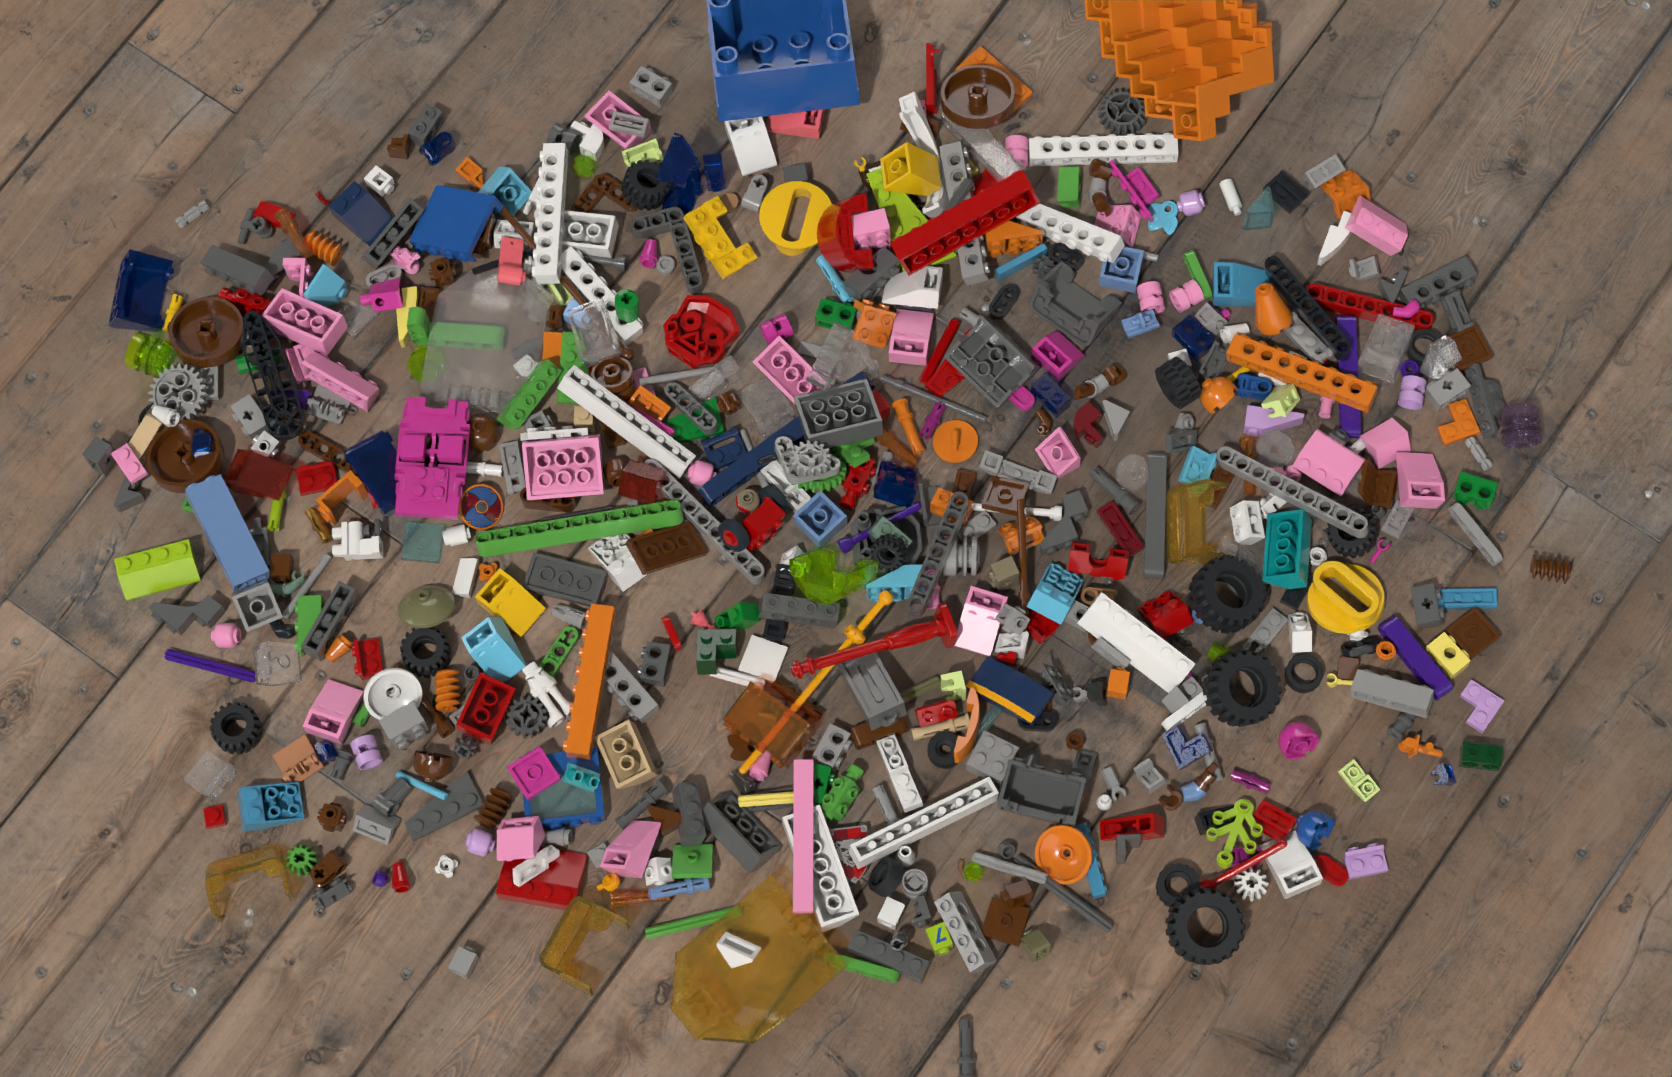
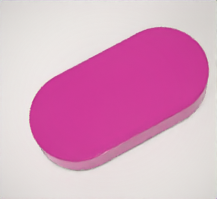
(1023, 399)

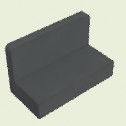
(926, 496)
(1124, 842)

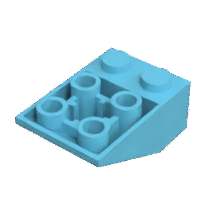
(897, 583)
(1055, 593)
(494, 649)

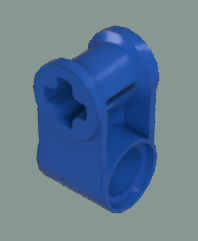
(1252, 387)

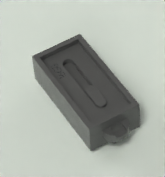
(873, 690)

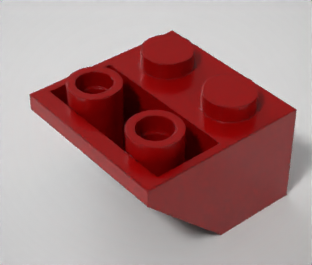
(1165, 614)

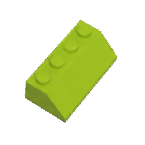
(157, 569)

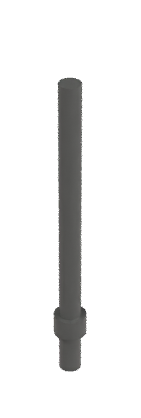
(901, 385)

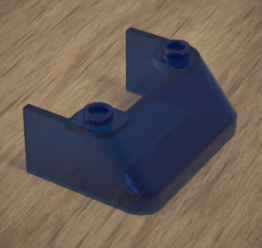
(682, 171)

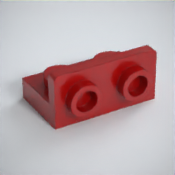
(316, 477)
(367, 657)
(936, 712)

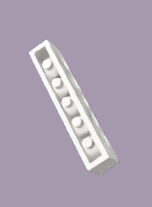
(1078, 230)
(570, 258)

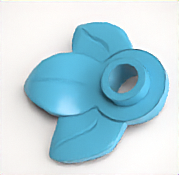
(1163, 219)

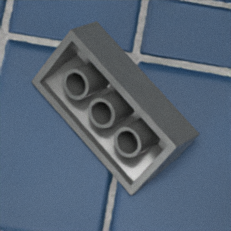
(739, 832)

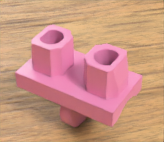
(406, 259)

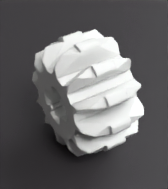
(1259, 887)

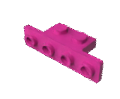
(1139, 187)

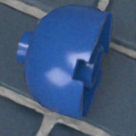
(1313, 827)

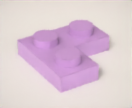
(1486, 705)

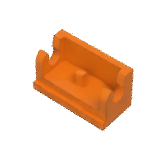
(649, 404)

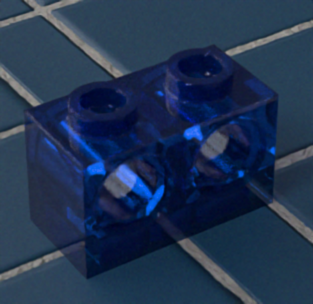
(714, 172)
(1189, 340)
(1050, 395)

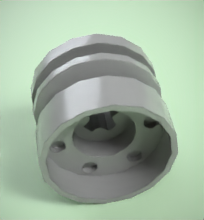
(962, 556)

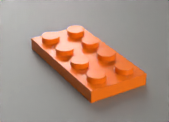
(982, 57)

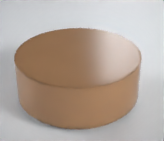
(730, 201)

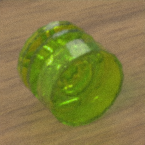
(147, 354)

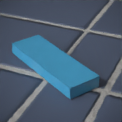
(1020, 262)
(1469, 598)

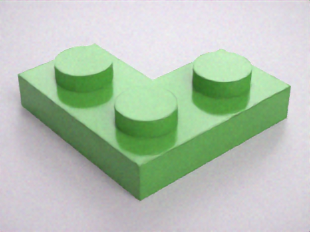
(854, 452)

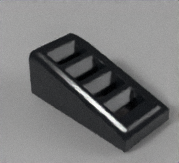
(1206, 815)

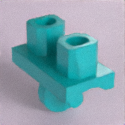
(581, 777)

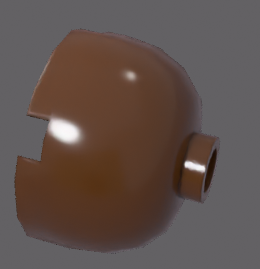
(483, 432)
(431, 765)

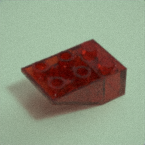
(257, 475)

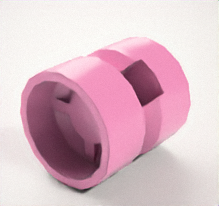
(1018, 147)
(1150, 297)
(1184, 297)

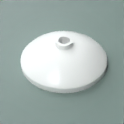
(383, 702)

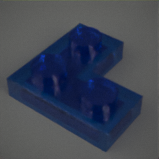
(1185, 751)

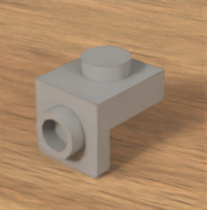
(1364, 268)
(1149, 776)

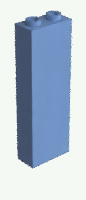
(227, 532)

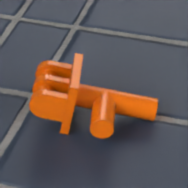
(1412, 746)

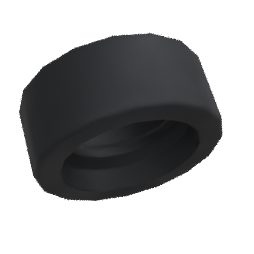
(1419, 334)
(1303, 688)
(885, 877)

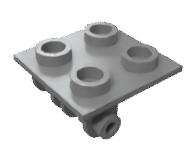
(327, 405)

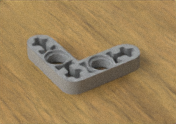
(835, 462)

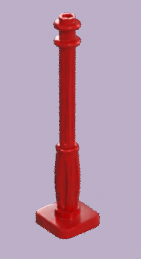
(941, 626)

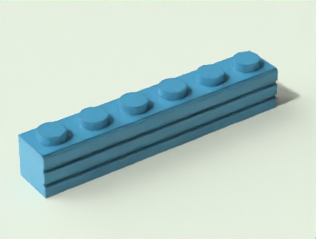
(1094, 876)

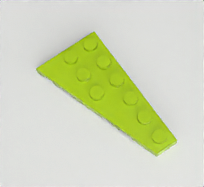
(900, 211)

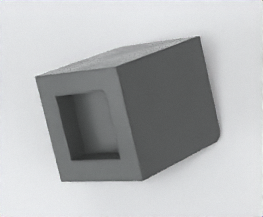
(795, 173)

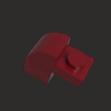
(1084, 424)

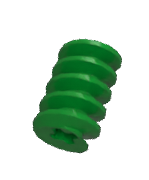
(627, 305)

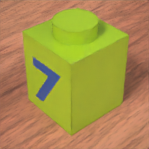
(939, 939)

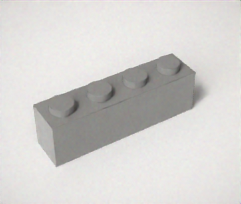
(1392, 693)

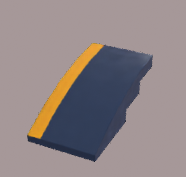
(1010, 690)

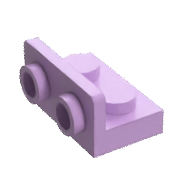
(1365, 861)

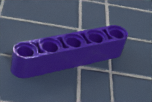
(1415, 657)

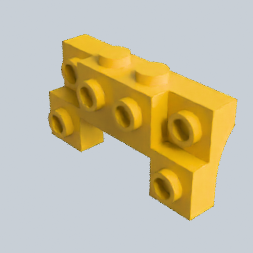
(715, 241)

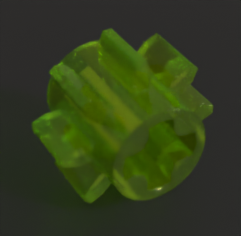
(583, 166)

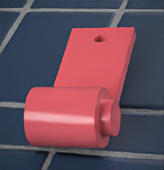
(510, 262)

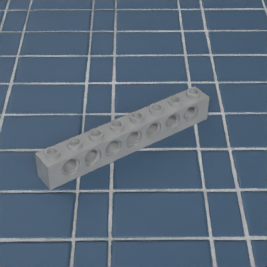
(950, 155)

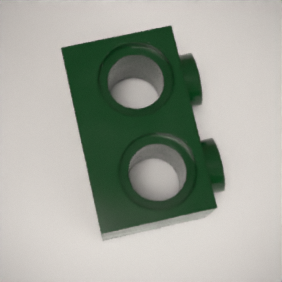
(1480, 756)

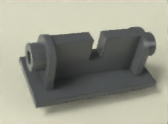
(337, 887)

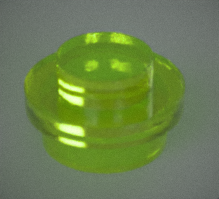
(973, 872)

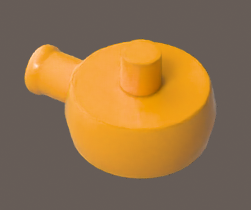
(609, 882)

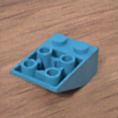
(1235, 284)
(269, 805)

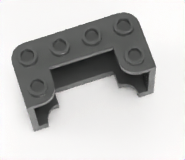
(1041, 793)

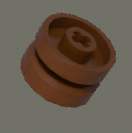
(616, 376)

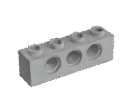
(639, 712)
(965, 931)

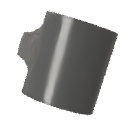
(389, 801)

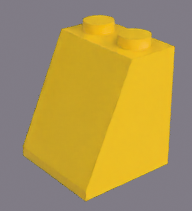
(910, 171)

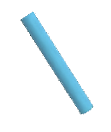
(422, 785)

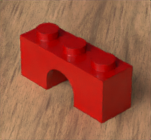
(1082, 562)

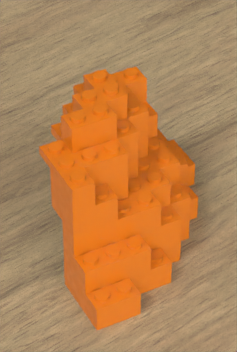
(1186, 56)

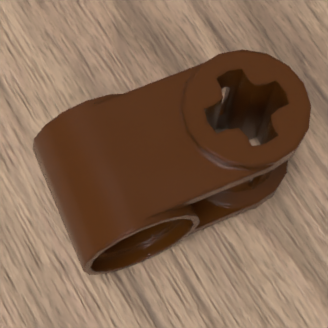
(330, 867)

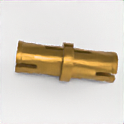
(319, 525)

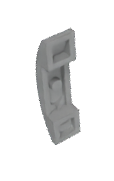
(997, 466)

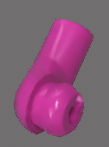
(1408, 311)

